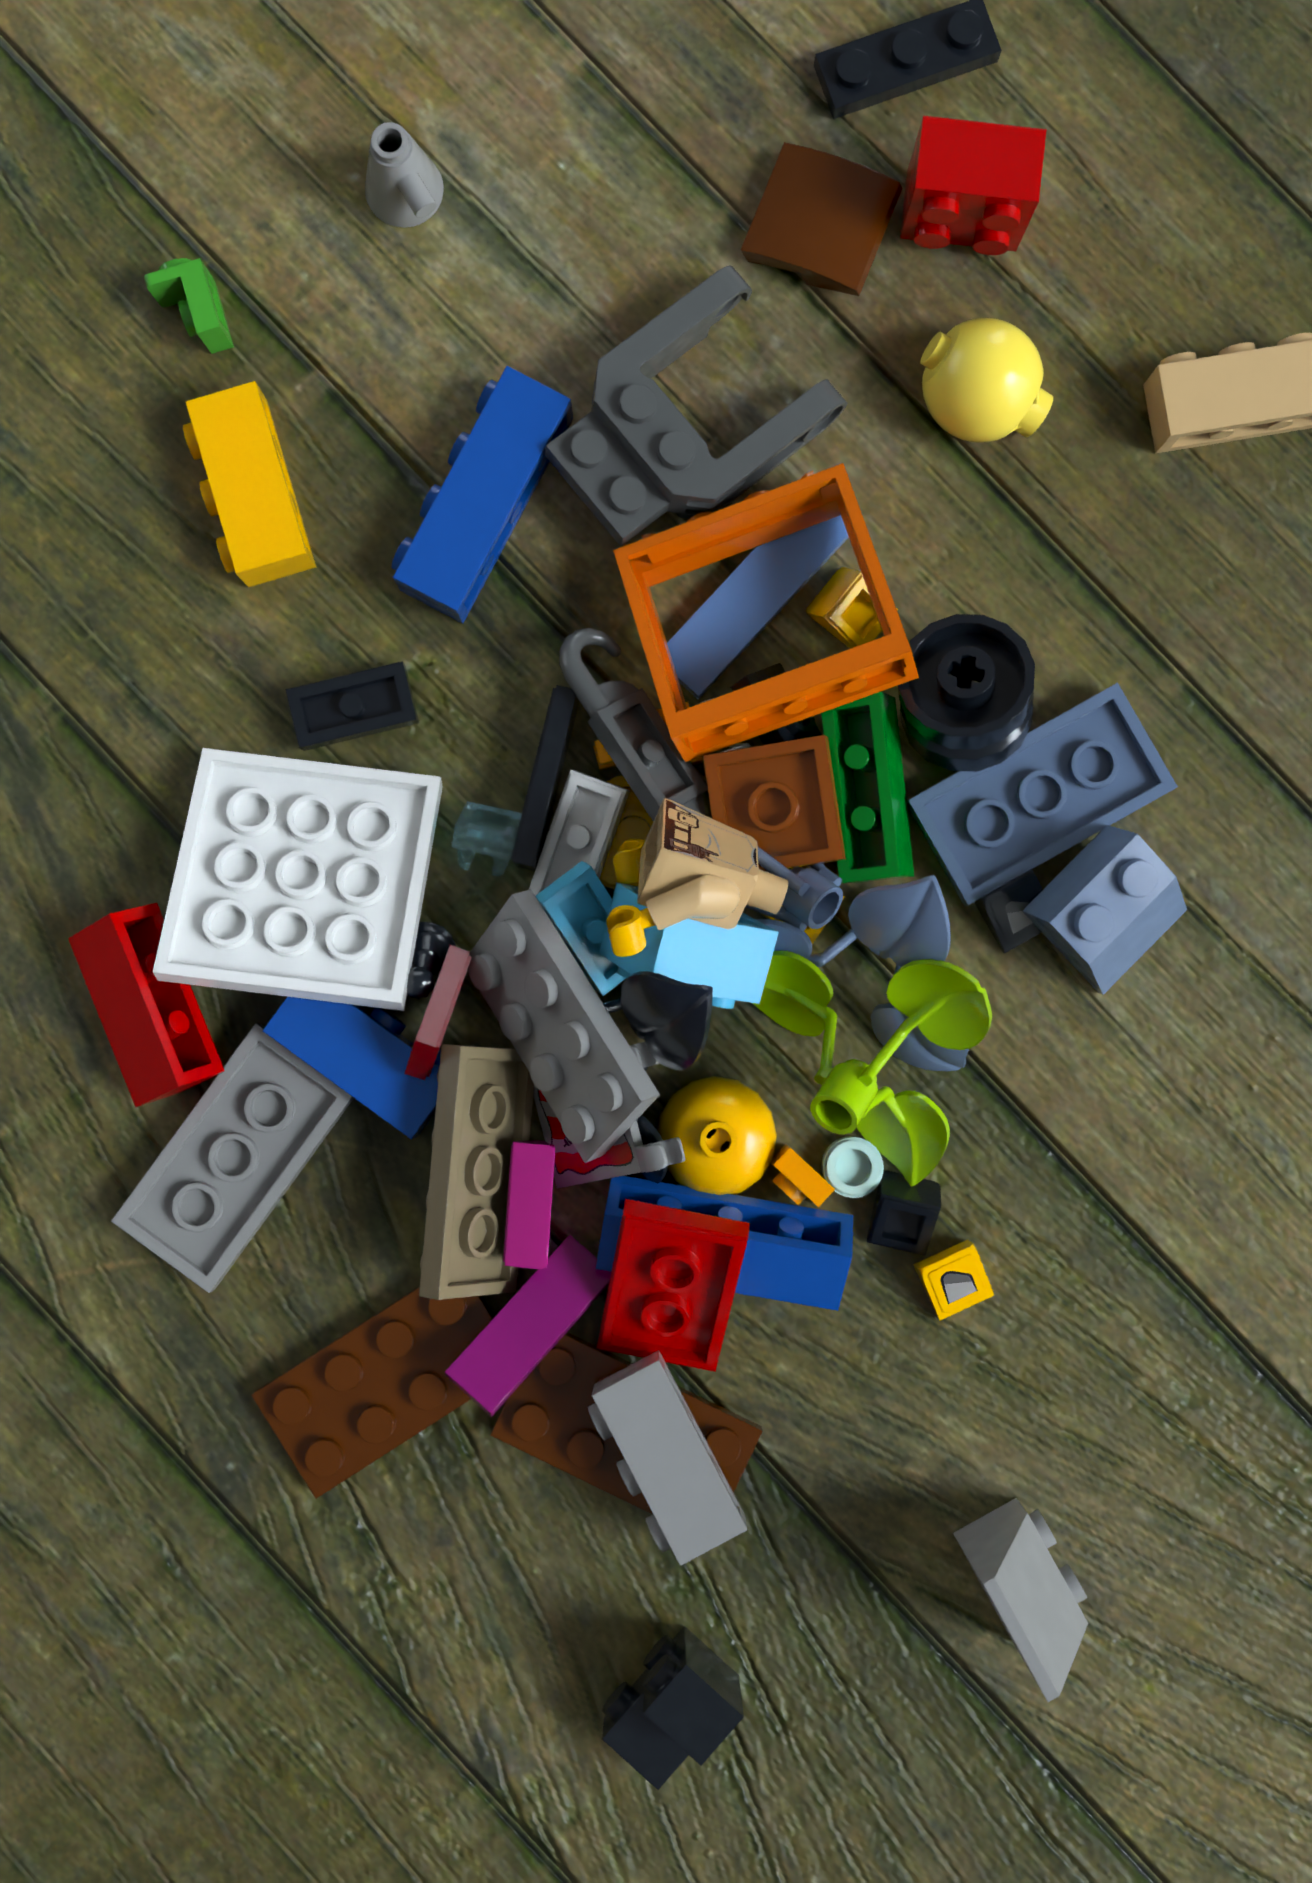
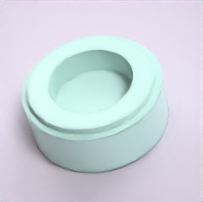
(852, 1166)

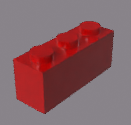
(148, 1022)

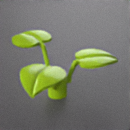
(905, 1125)

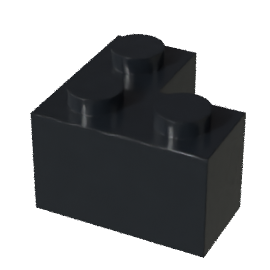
(674, 1709)

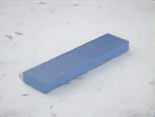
(749, 602)

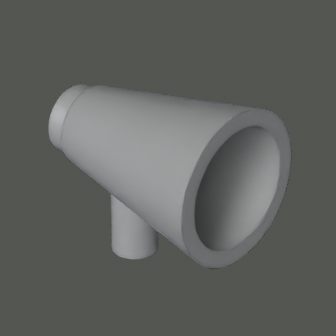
(401, 179)

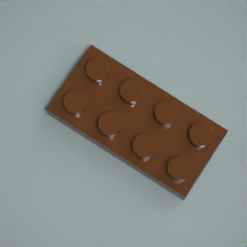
(372, 1387)
(553, 1422)

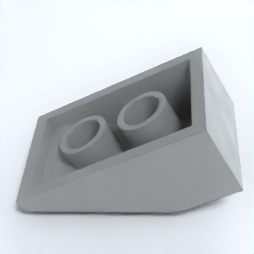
(1028, 1590)

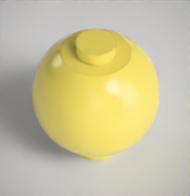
(984, 381)

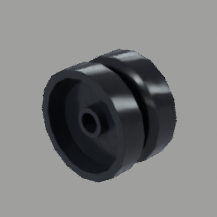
(969, 694)

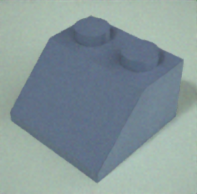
(1108, 906)

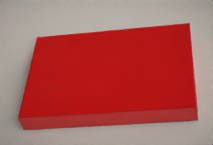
(672, 1284)

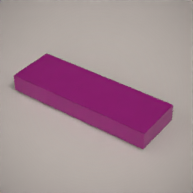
(529, 1326)

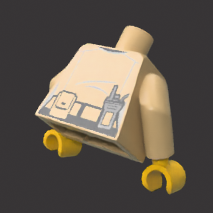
(692, 872)

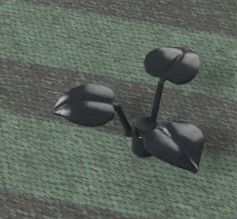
(673, 1023)

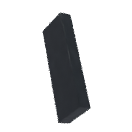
(545, 778)

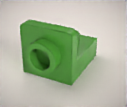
(199, 303)

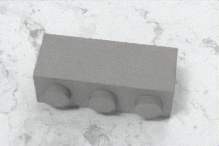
(666, 1459)

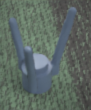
(811, 893)

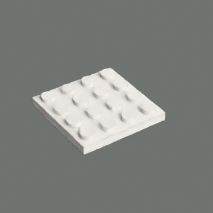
(300, 879)

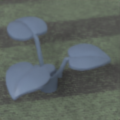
(899, 924)

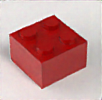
(972, 184)

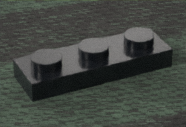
(907, 57)

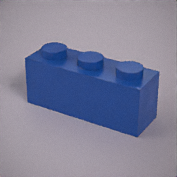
(361, 1056)

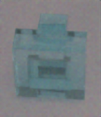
(486, 832)

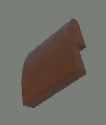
(821, 218)

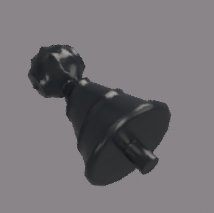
(428, 958)

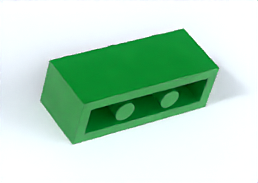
(870, 789)

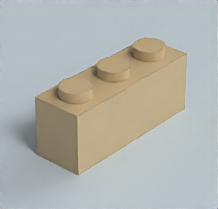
(1231, 394)

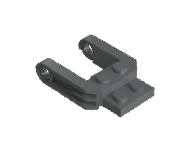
(639, 451)

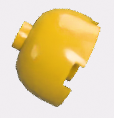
(738, 1118)

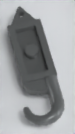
(631, 730)

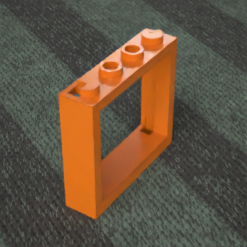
(792, 694)

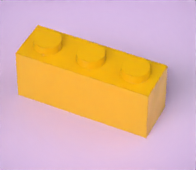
(247, 485)

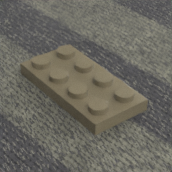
(478, 1116)

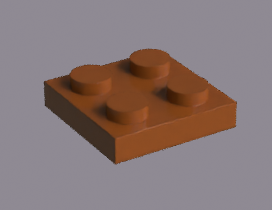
(780, 798)

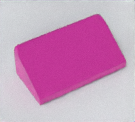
(529, 1204)

